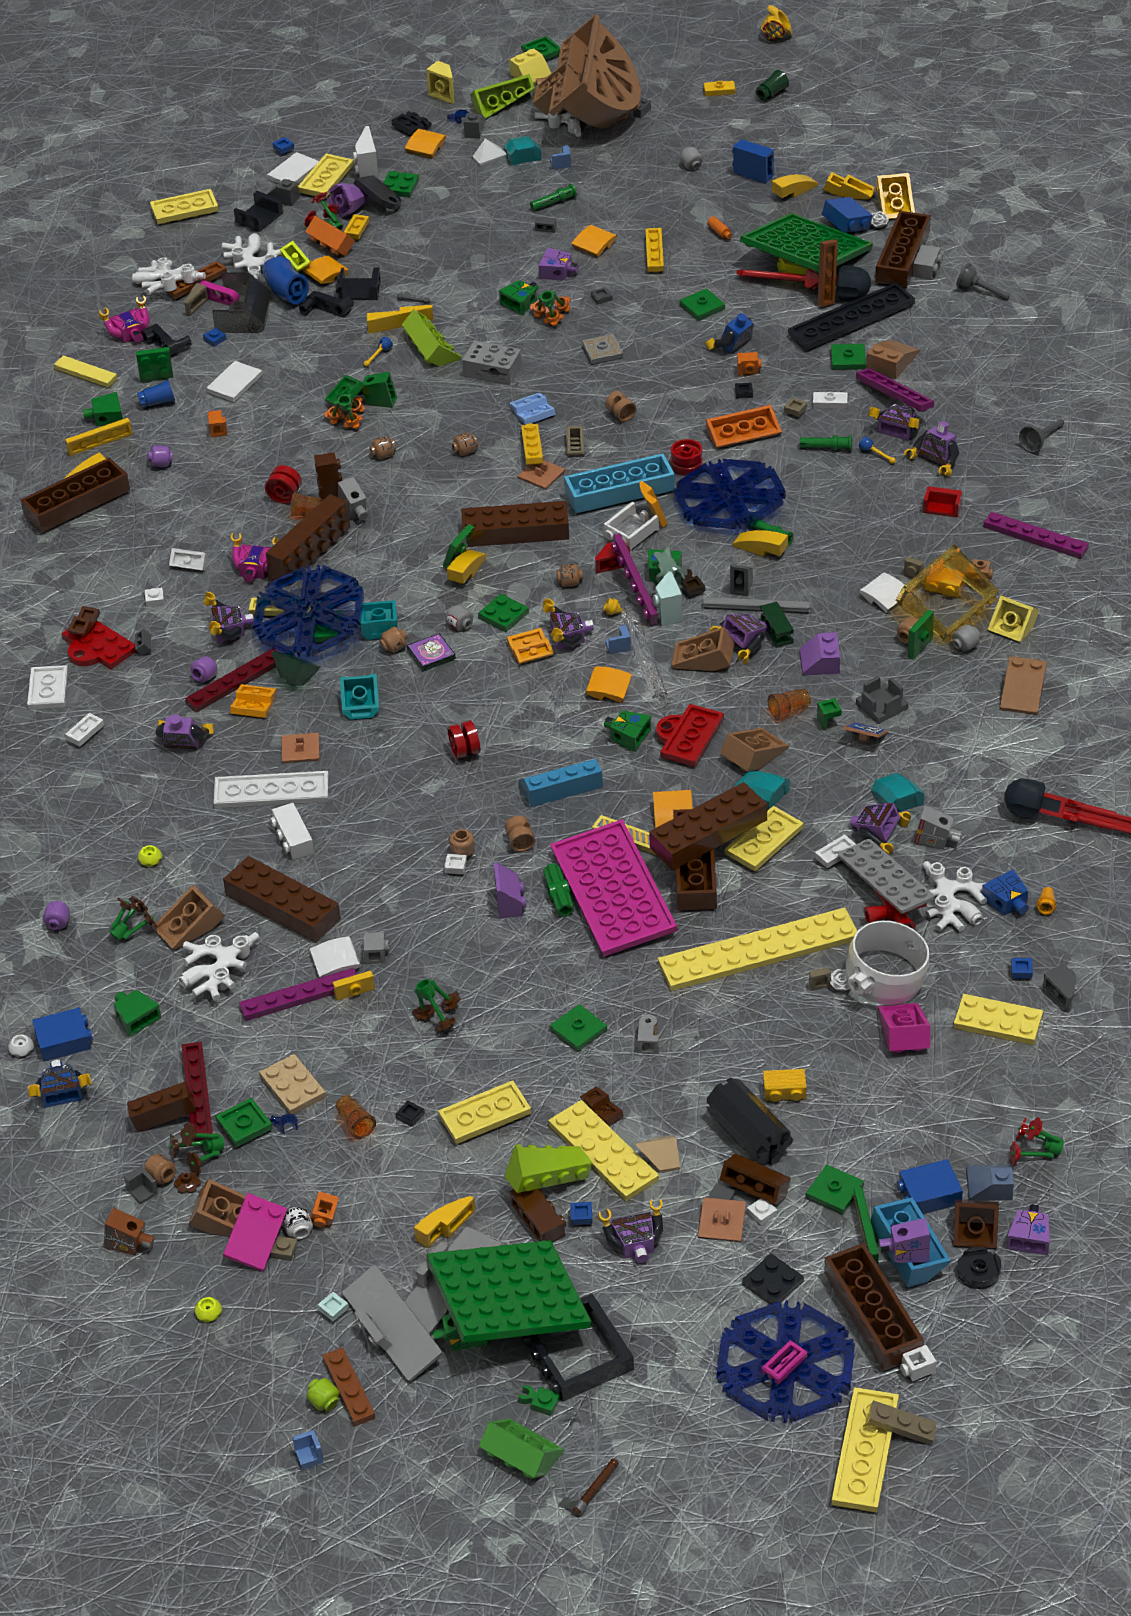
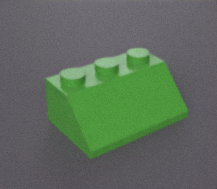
(520, 1447)

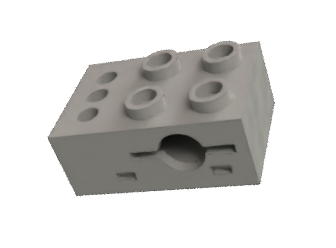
(492, 362)

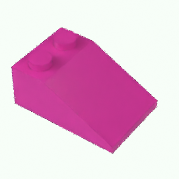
(904, 1027)
(254, 1232)

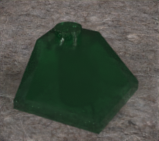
(293, 669)

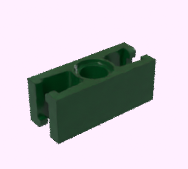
(777, 623)

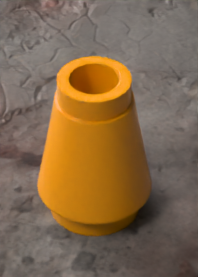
(1046, 903)

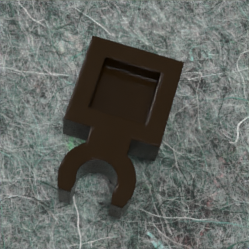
(692, 585)

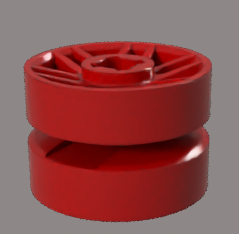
(686, 456)
(283, 484)
(464, 739)

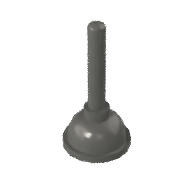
(968, 277)
(1033, 437)

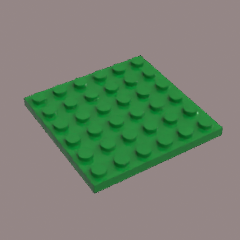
(799, 241)
(507, 1291)

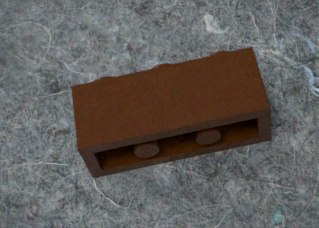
(327, 474)
(161, 1106)
(755, 1179)
(538, 1214)

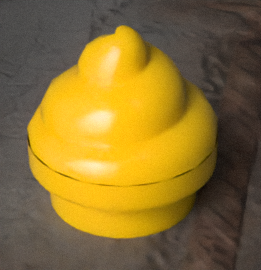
(612, 607)

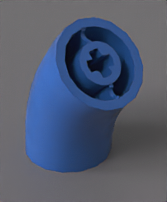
(285, 280)

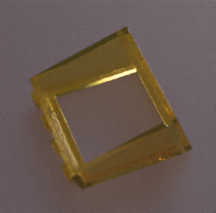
(961, 566)

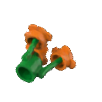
(548, 299)
(347, 404)

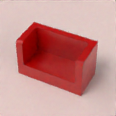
(942, 501)

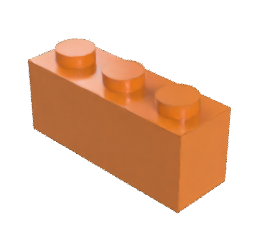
(329, 236)

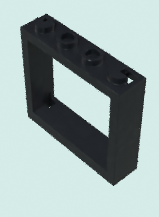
(592, 1378)

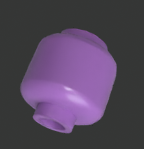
(160, 456)
(203, 669)
(56, 915)

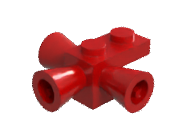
(889, 913)

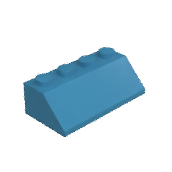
(562, 782)
(903, 1211)

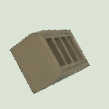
(195, 298)
(574, 432)

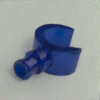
(457, 116)
(281, 1121)

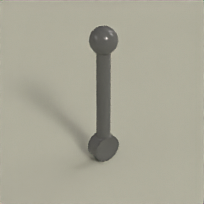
(425, 300)

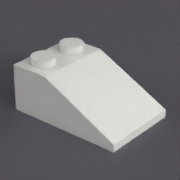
(365, 155)

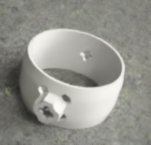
(893, 938)

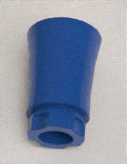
(156, 395)

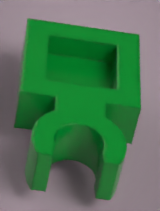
(541, 1401)

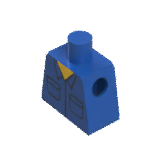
(1006, 893)

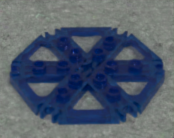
(741, 491)
(297, 607)
(805, 1373)

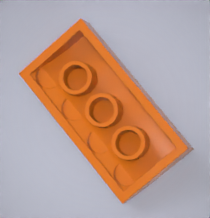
(742, 426)

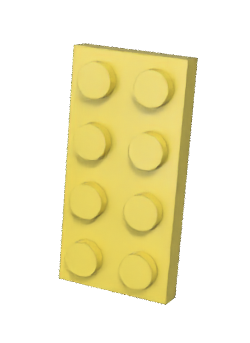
(325, 175)
(184, 206)
(765, 840)
(998, 1019)
(484, 1112)

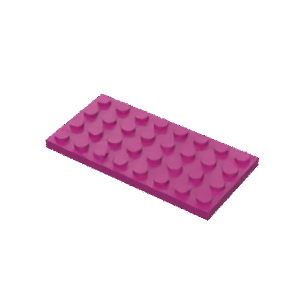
(613, 888)

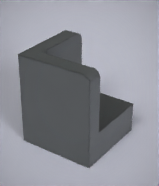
(141, 1185)

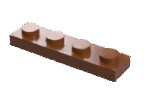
(212, 272)
(827, 272)
(348, 1386)

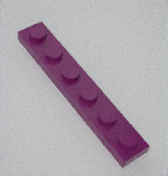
(895, 389)
(1036, 535)
(636, 584)
(292, 996)

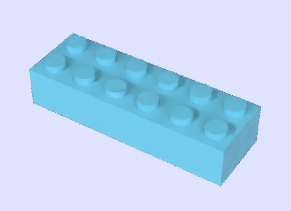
(618, 483)

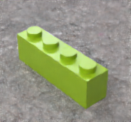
(497, 96)
(429, 340)
(546, 1166)

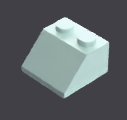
(668, 600)

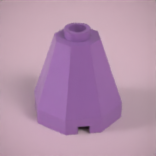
(347, 197)

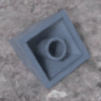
(990, 1182)

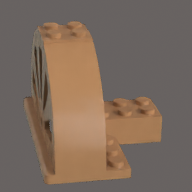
(591, 78)

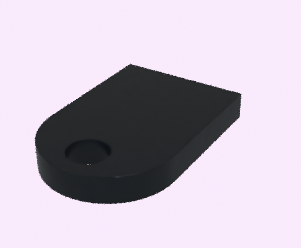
(378, 192)

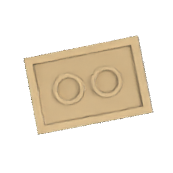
(292, 1084)

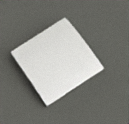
(883, 591)
(335, 956)

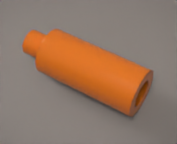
(720, 228)

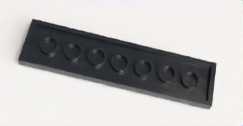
(851, 316)

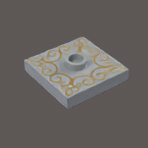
(602, 348)

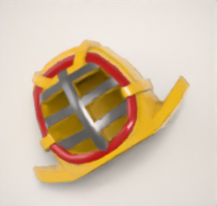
(776, 24)

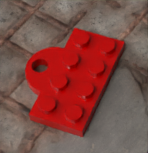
(98, 645)
(688, 734)

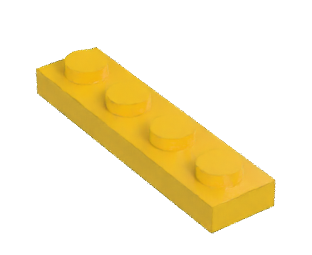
(654, 249)
(98, 436)
(532, 444)

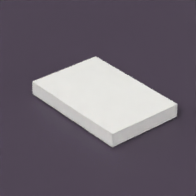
(293, 168)
(234, 381)
(47, 687)

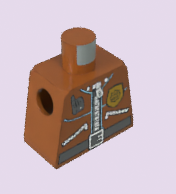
(125, 1233)

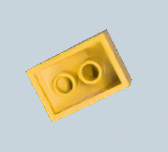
(894, 194)

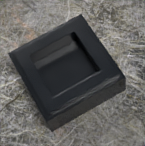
(743, 390)
(410, 1113)

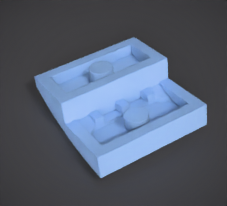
(532, 408)

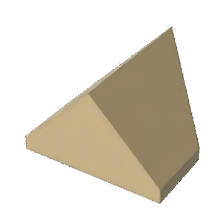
(661, 1152)

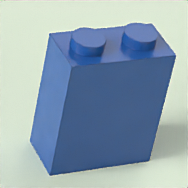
(753, 161)
(847, 214)
(62, 1034)
(931, 1186)

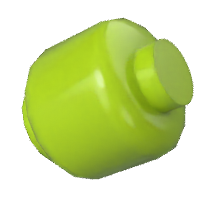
(323, 1394)

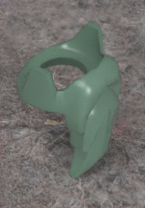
(668, 564)

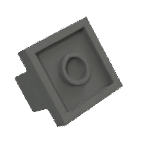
(882, 700)

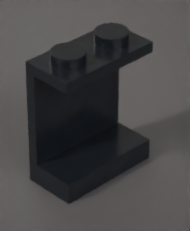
(261, 214)
(359, 287)

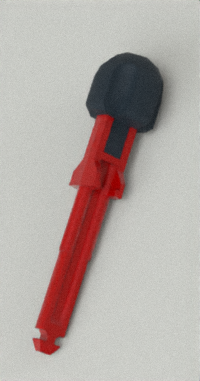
(850, 283)
(1028, 799)

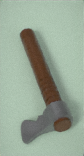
(580, 1506)

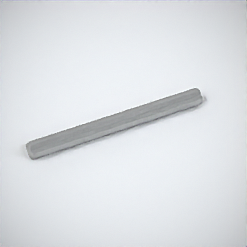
(754, 604)

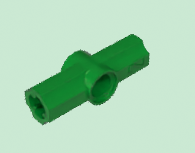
(558, 890)

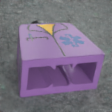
(556, 265)
(1030, 1231)
(908, 1242)

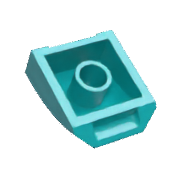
(522, 150)
(378, 618)
(359, 696)
(767, 786)
(898, 790)

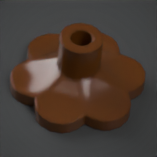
(187, 1183)

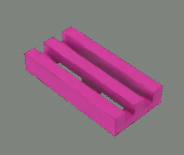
(796, 1356)

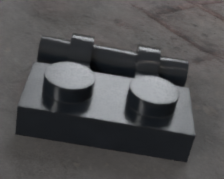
(410, 122)

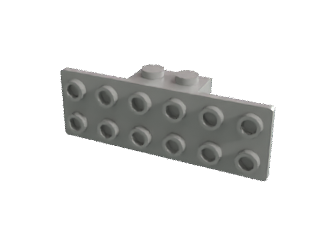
(886, 876)
(426, 1298)
(391, 1323)

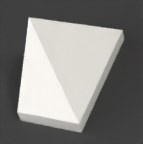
(488, 153)

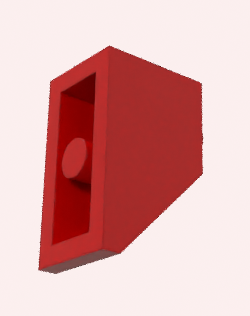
(606, 559)

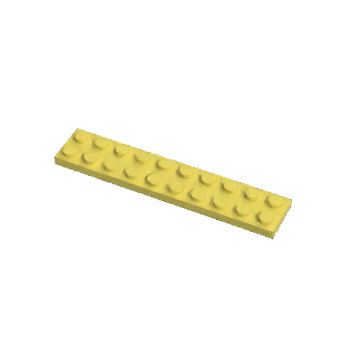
(757, 949)

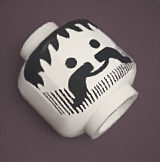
(297, 1223)

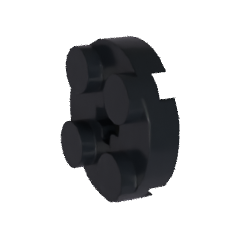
(979, 1277)

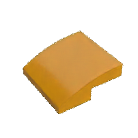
(425, 143)
(593, 240)
(324, 269)
(653, 503)
(529, 646)
(608, 683)
(253, 701)
(667, 801)

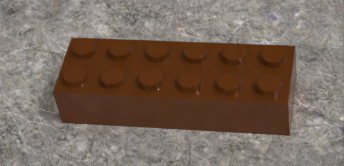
(902, 247)
(75, 494)
(517, 523)
(309, 538)
(708, 826)
(696, 880)
(282, 899)
(872, 1305)

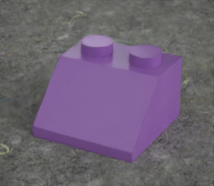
(821, 655)
(508, 892)

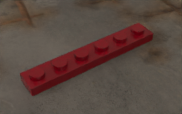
(231, 681)
(196, 1081)

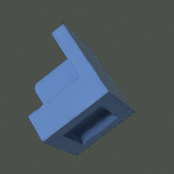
(561, 160)
(620, 643)
(307, 1449)

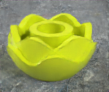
(149, 856)
(208, 1309)

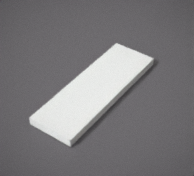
(271, 789)

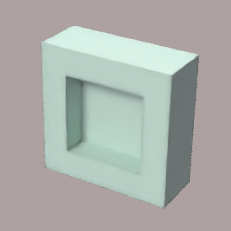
(333, 1306)

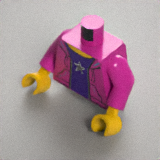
(128, 324)
(250, 559)

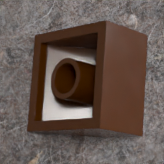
(976, 1223)

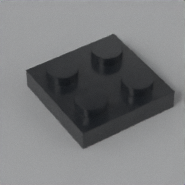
(772, 1279)

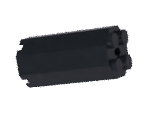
(749, 1121)

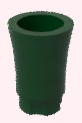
(772, 85)

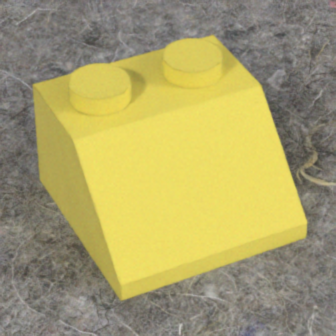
(529, 63)
(440, 82)
(1013, 619)

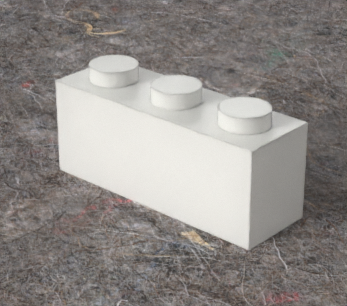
(292, 831)

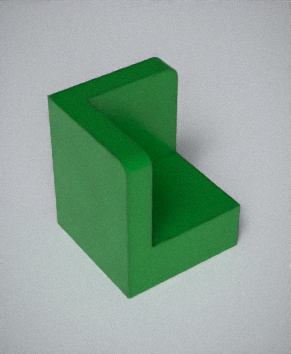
(826, 710)

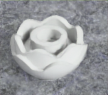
(879, 220)
(839, 980)
(20, 1045)

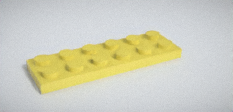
(609, 1153)
(863, 1454)

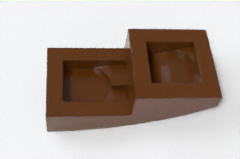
(84, 621)
(600, 1103)

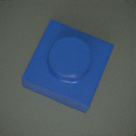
(283, 145)
(214, 337)
(1021, 967)
(581, 1213)

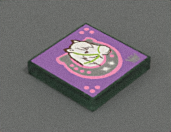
(431, 652)

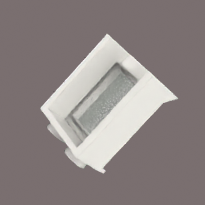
(631, 526)

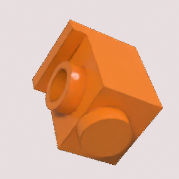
(748, 363)
(217, 424)
(323, 1209)

